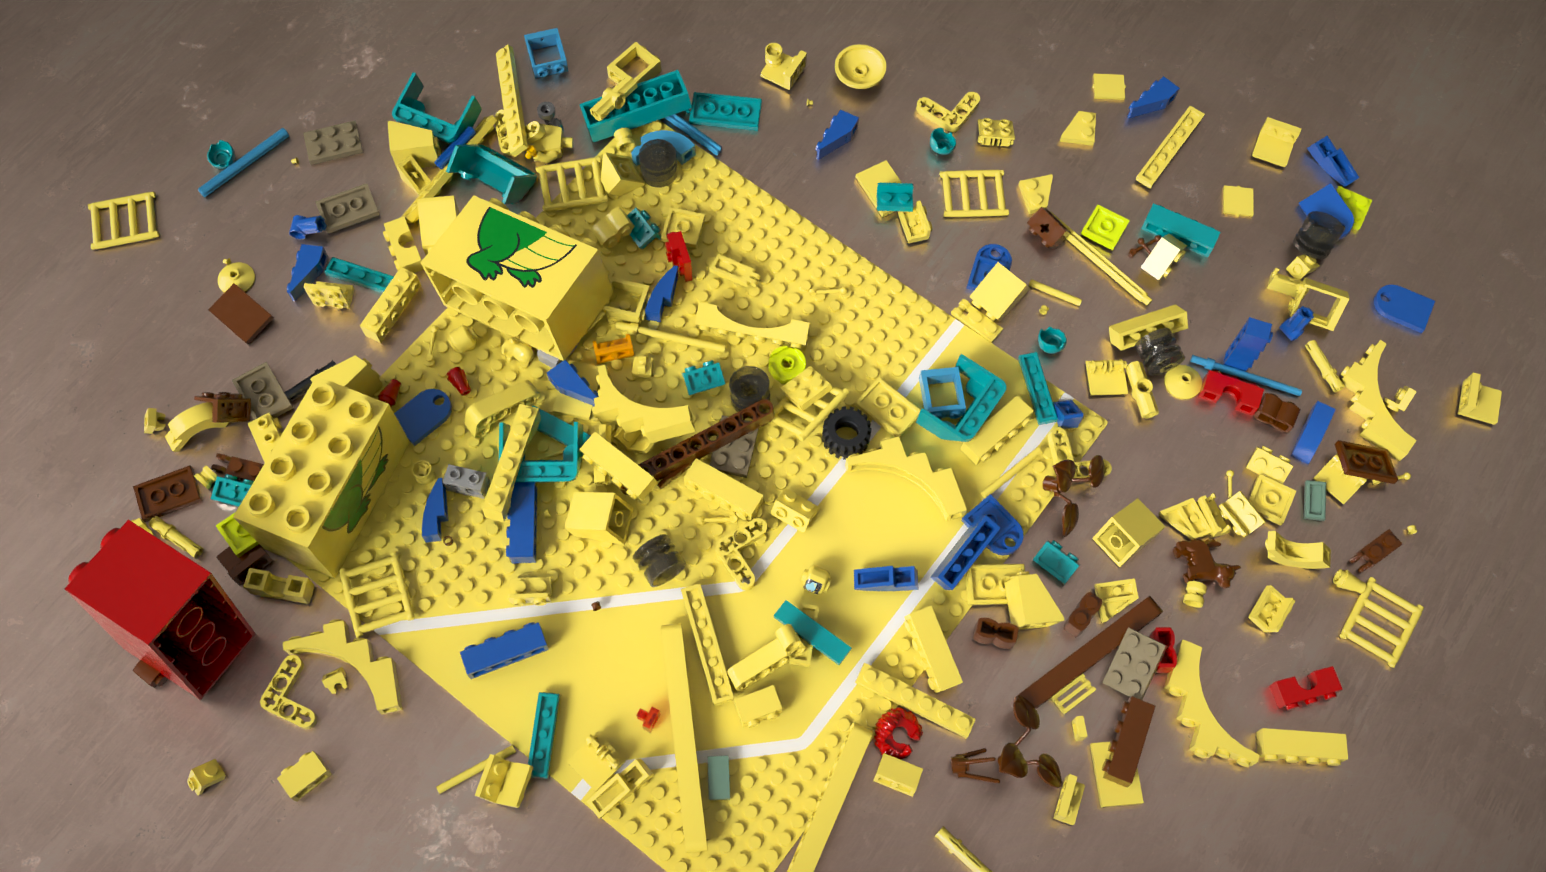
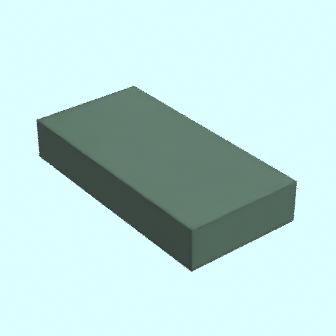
(1315, 500)
(718, 778)

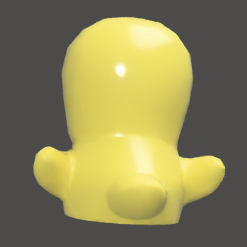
(520, 351)

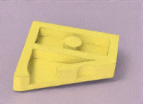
(1081, 129)
(1036, 192)
(1187, 519)
(1115, 597)

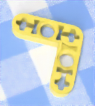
(948, 116)
(534, 132)
(1064, 445)
(733, 552)
(281, 701)

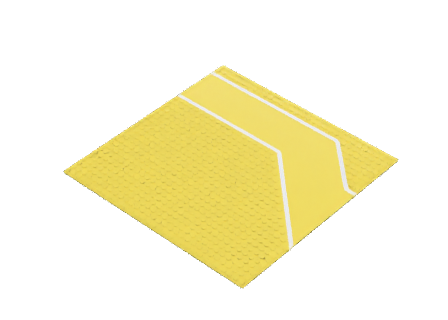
(614, 657)

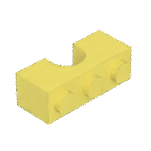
(399, 234)
(268, 585)

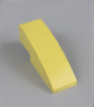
(620, 787)

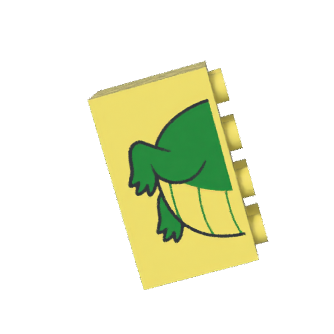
(519, 276)
(323, 477)

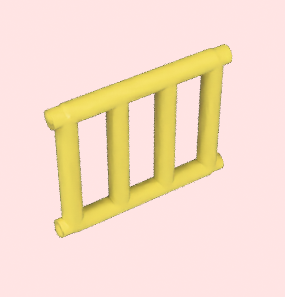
(583, 201)
(967, 212)
(134, 236)
(815, 420)
(351, 592)
(1407, 626)

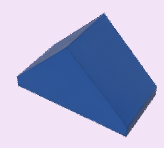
(1068, 414)

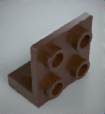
(227, 406)
(238, 567)

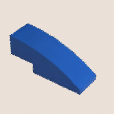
(1333, 161)
(662, 295)
(1312, 432)
(435, 513)
(886, 579)

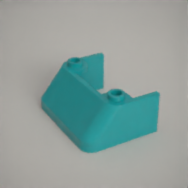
(412, 112)
(493, 169)
(982, 386)
(549, 470)

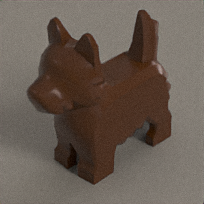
(1201, 563)

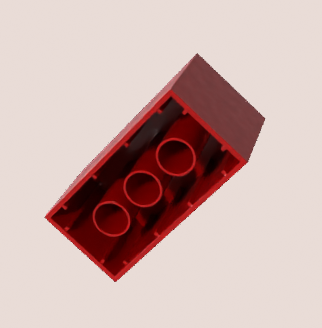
(153, 593)

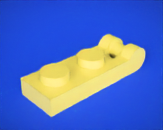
(976, 321)

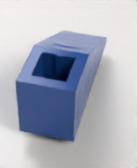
(1156, 98)
(840, 132)
(308, 267)
(568, 382)

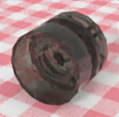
(658, 163)
(1318, 235)
(1159, 351)
(748, 387)
(659, 560)

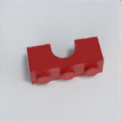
(1246, 394)
(1322, 684)

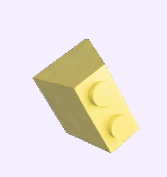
(414, 141)
(435, 218)
(999, 292)
(355, 375)
(599, 517)
(1128, 532)
(1030, 602)

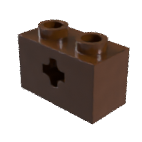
(1057, 232)

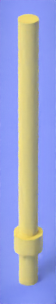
(635, 328)

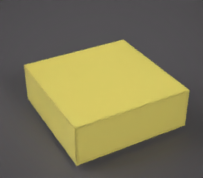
(1079, 728)

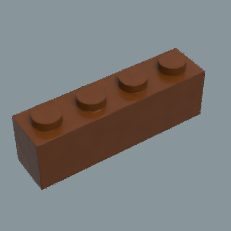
(1128, 741)

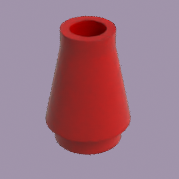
(459, 380)
(390, 392)

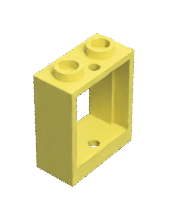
(654, 68)
(1336, 311)
(623, 315)

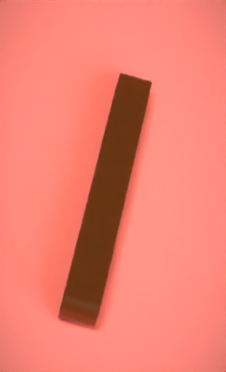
(708, 446)
(1090, 653)

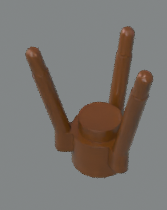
(960, 764)

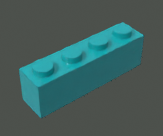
(1188, 231)

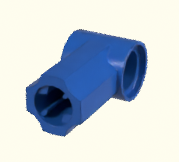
(301, 226)
(1295, 325)

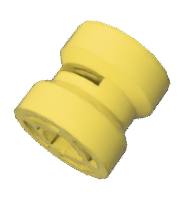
(773, 55)
(624, 139)
(424, 468)
(1195, 594)

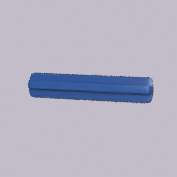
(463, 139)

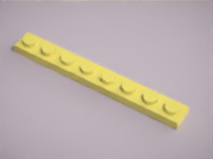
(511, 101)
(434, 187)

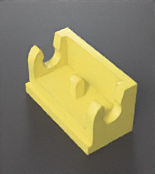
(1284, 284)
(1212, 515)
(898, 774)

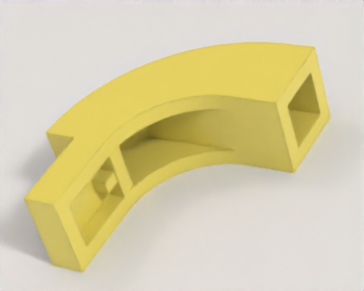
(189, 423)
(1297, 554)

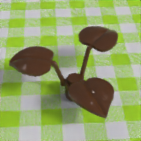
(1061, 483)
(1012, 760)

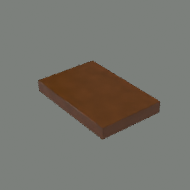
(241, 313)
(1366, 462)
(167, 493)

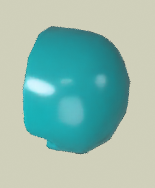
(942, 142)
(221, 155)
(1052, 340)

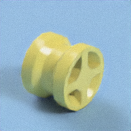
(206, 477)

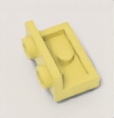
(915, 223)
(1268, 465)
(794, 510)
(1271, 610)

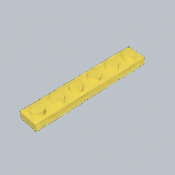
(1170, 147)
(707, 644)
(915, 700)

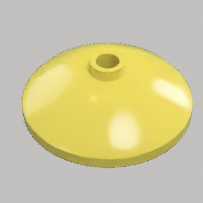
(861, 60)

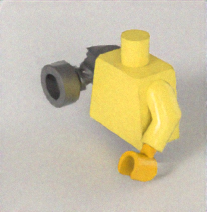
(553, 141)

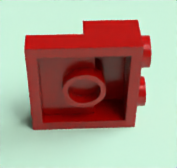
(678, 254)

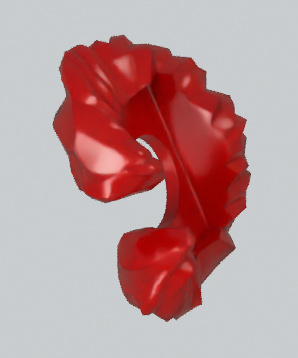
(884, 729)

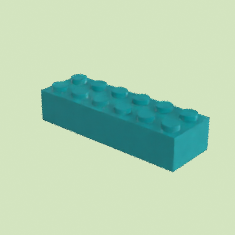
(647, 103)

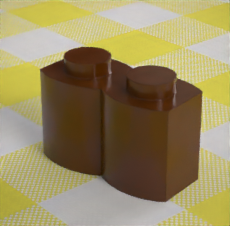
(1277, 413)
(1082, 615)
(1000, 634)
(149, 674)

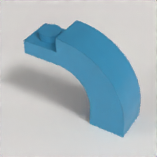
(684, 147)

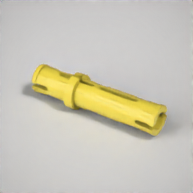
(1326, 369)
(169, 532)
(955, 846)

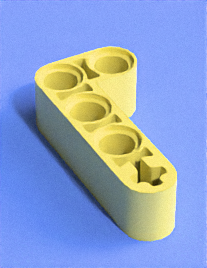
(498, 406)
(767, 659)

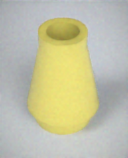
(1346, 580)

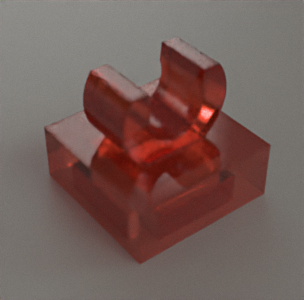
(649, 719)

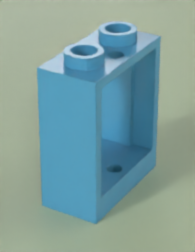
(550, 38)
(938, 376)

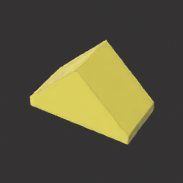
(413, 174)

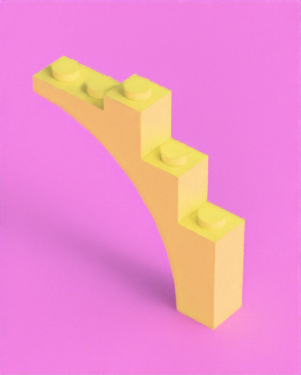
(1367, 402)
(654, 422)
(892, 458)
(336, 642)
(1194, 711)

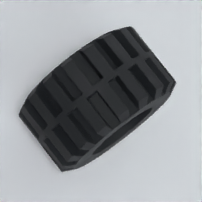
(850, 419)

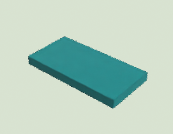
(725, 111)

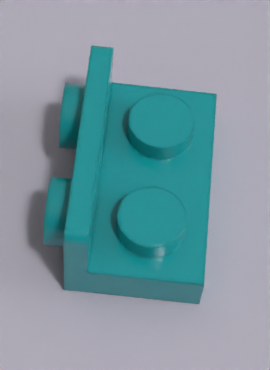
(895, 197)
(644, 229)
(703, 378)
(230, 490)
(1057, 561)

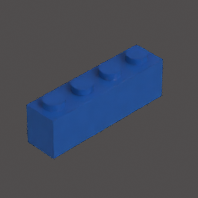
(1248, 344)
(522, 523)
(965, 552)
(504, 650)

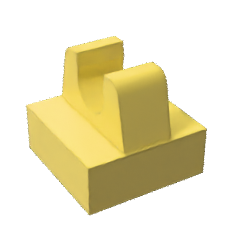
(642, 367)
(150, 421)
(334, 677)

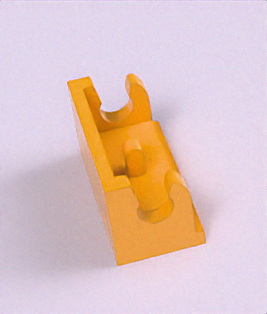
(613, 349)

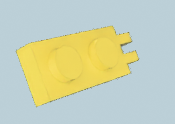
(734, 271)

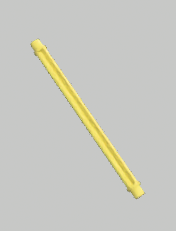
(1107, 266)

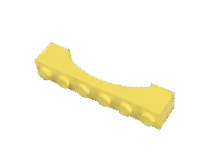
(794, 333)
(501, 488)

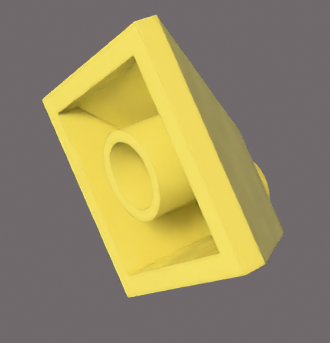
(619, 174)

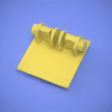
(996, 129)
(1106, 377)
(1338, 483)
(596, 761)

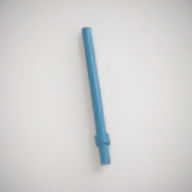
(1211, 364)

